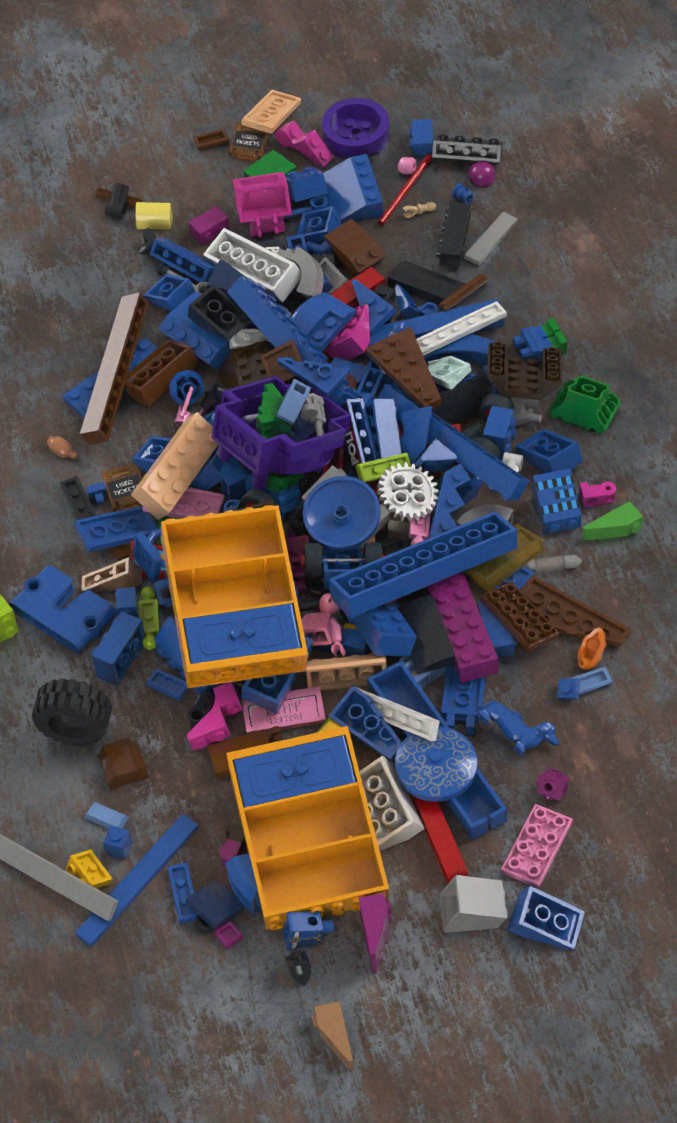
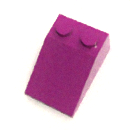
(375, 919)

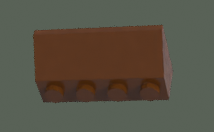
(153, 375)

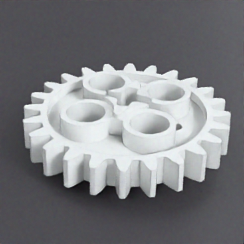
(407, 491)

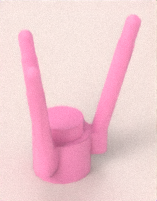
(182, 414)

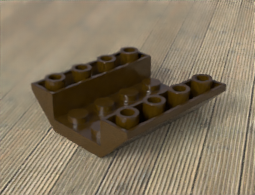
(524, 376)

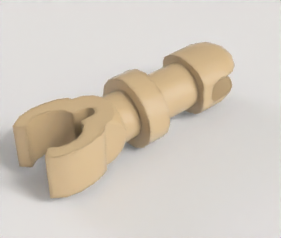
(429, 206)

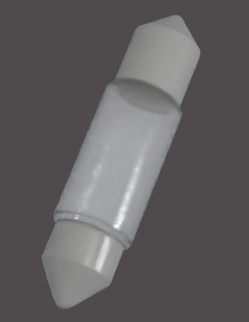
(553, 563)

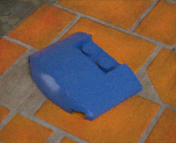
(322, 318)

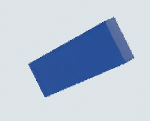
(182, 888)

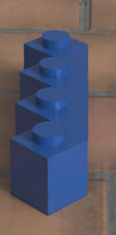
(448, 500)

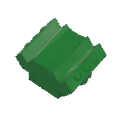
(585, 404)
(266, 421)

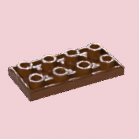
(519, 616)

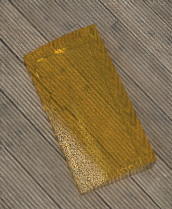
(495, 571)

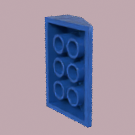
(353, 190)
(204, 344)

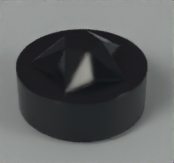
(202, 926)

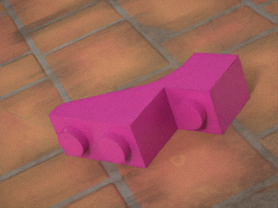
(308, 144)
(213, 724)

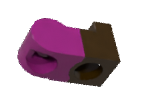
(234, 845)

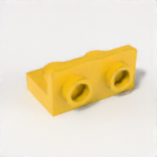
(88, 869)

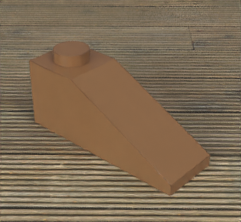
(112, 577)
(332, 1030)

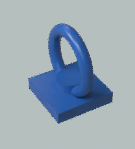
(148, 555)

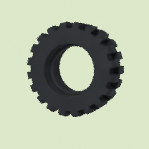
(72, 712)

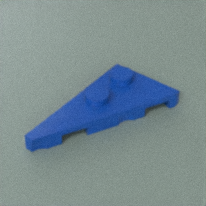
(379, 309)
(320, 376)

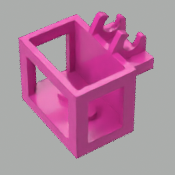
(262, 202)

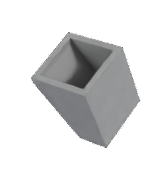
(472, 904)

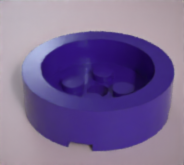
(352, 116)

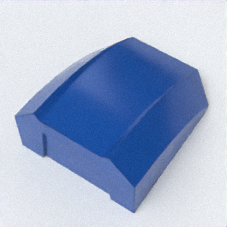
(318, 223)
(170, 291)
(209, 473)
(243, 882)

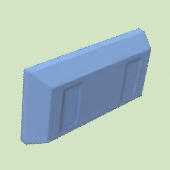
(594, 680)
(105, 816)

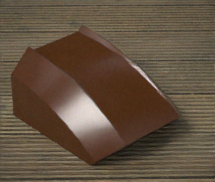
(122, 763)

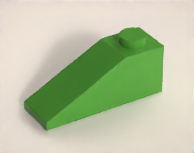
(614, 524)

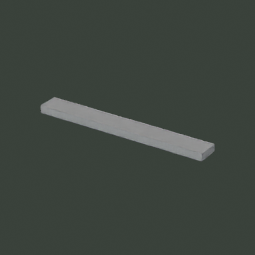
(57, 878)

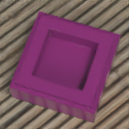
(228, 935)

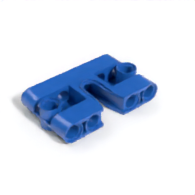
(42, 603)

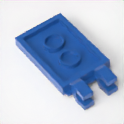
(462, 700)

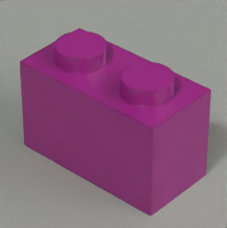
(208, 225)

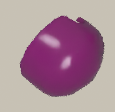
(482, 174)

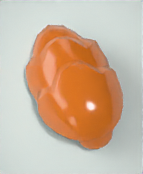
(591, 649)

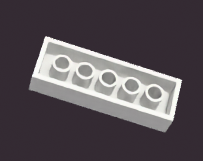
(255, 262)

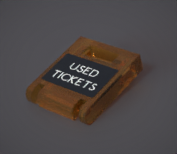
(248, 142)
(121, 488)

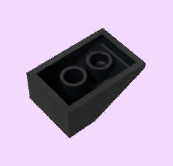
(218, 313)

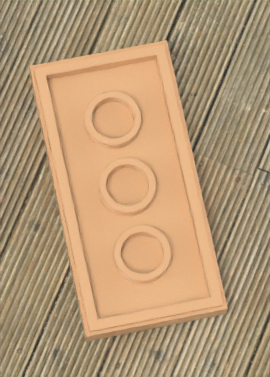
(271, 111)

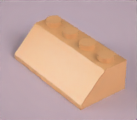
(343, 671)

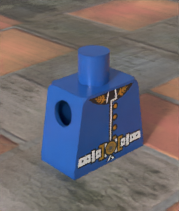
(305, 929)

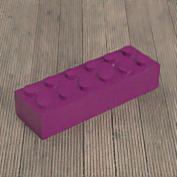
(465, 628)

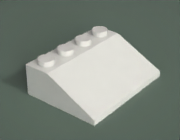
(389, 804)

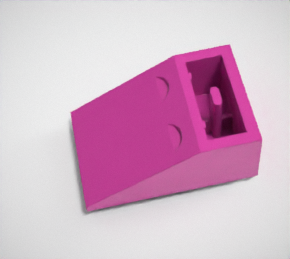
(353, 337)

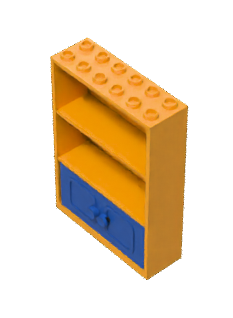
(233, 596)
(307, 825)

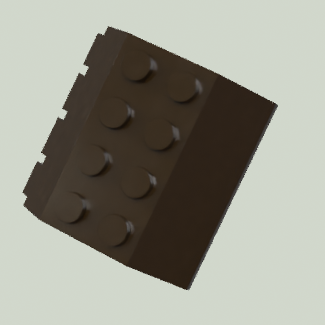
(245, 365)

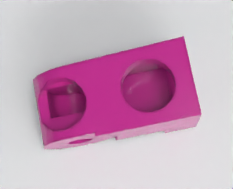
(597, 494)

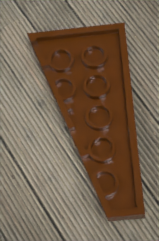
(405, 364)
(571, 615)

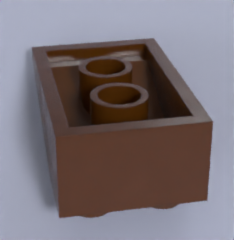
(354, 248)

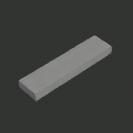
(491, 238)

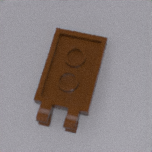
(218, 750)

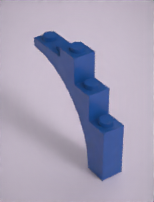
(468, 349)

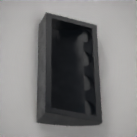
(423, 282)
(463, 400)
(432, 645)

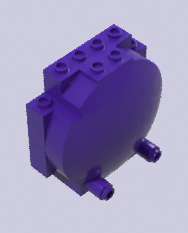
(237, 436)

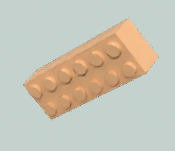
(176, 466)

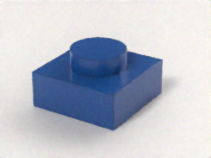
(568, 689)

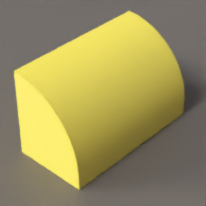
(153, 216)

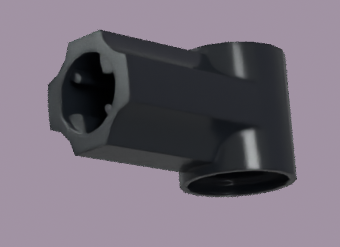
(117, 205)
(213, 398)
(202, 706)

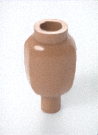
(61, 447)

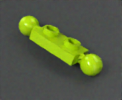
(150, 616)

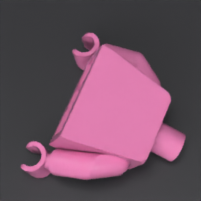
(323, 630)

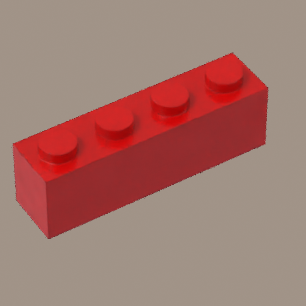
(369, 278)

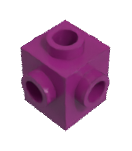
(552, 784)

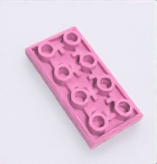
(536, 846)

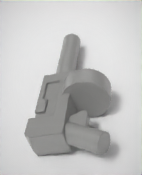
(524, 410)
(314, 411)

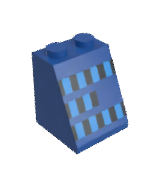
(556, 501)

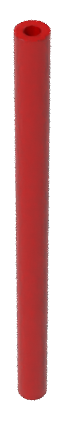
(405, 189)

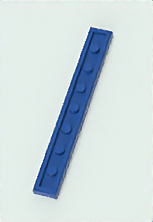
(140, 877)

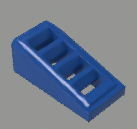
(406, 303)

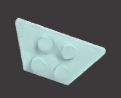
(448, 371)

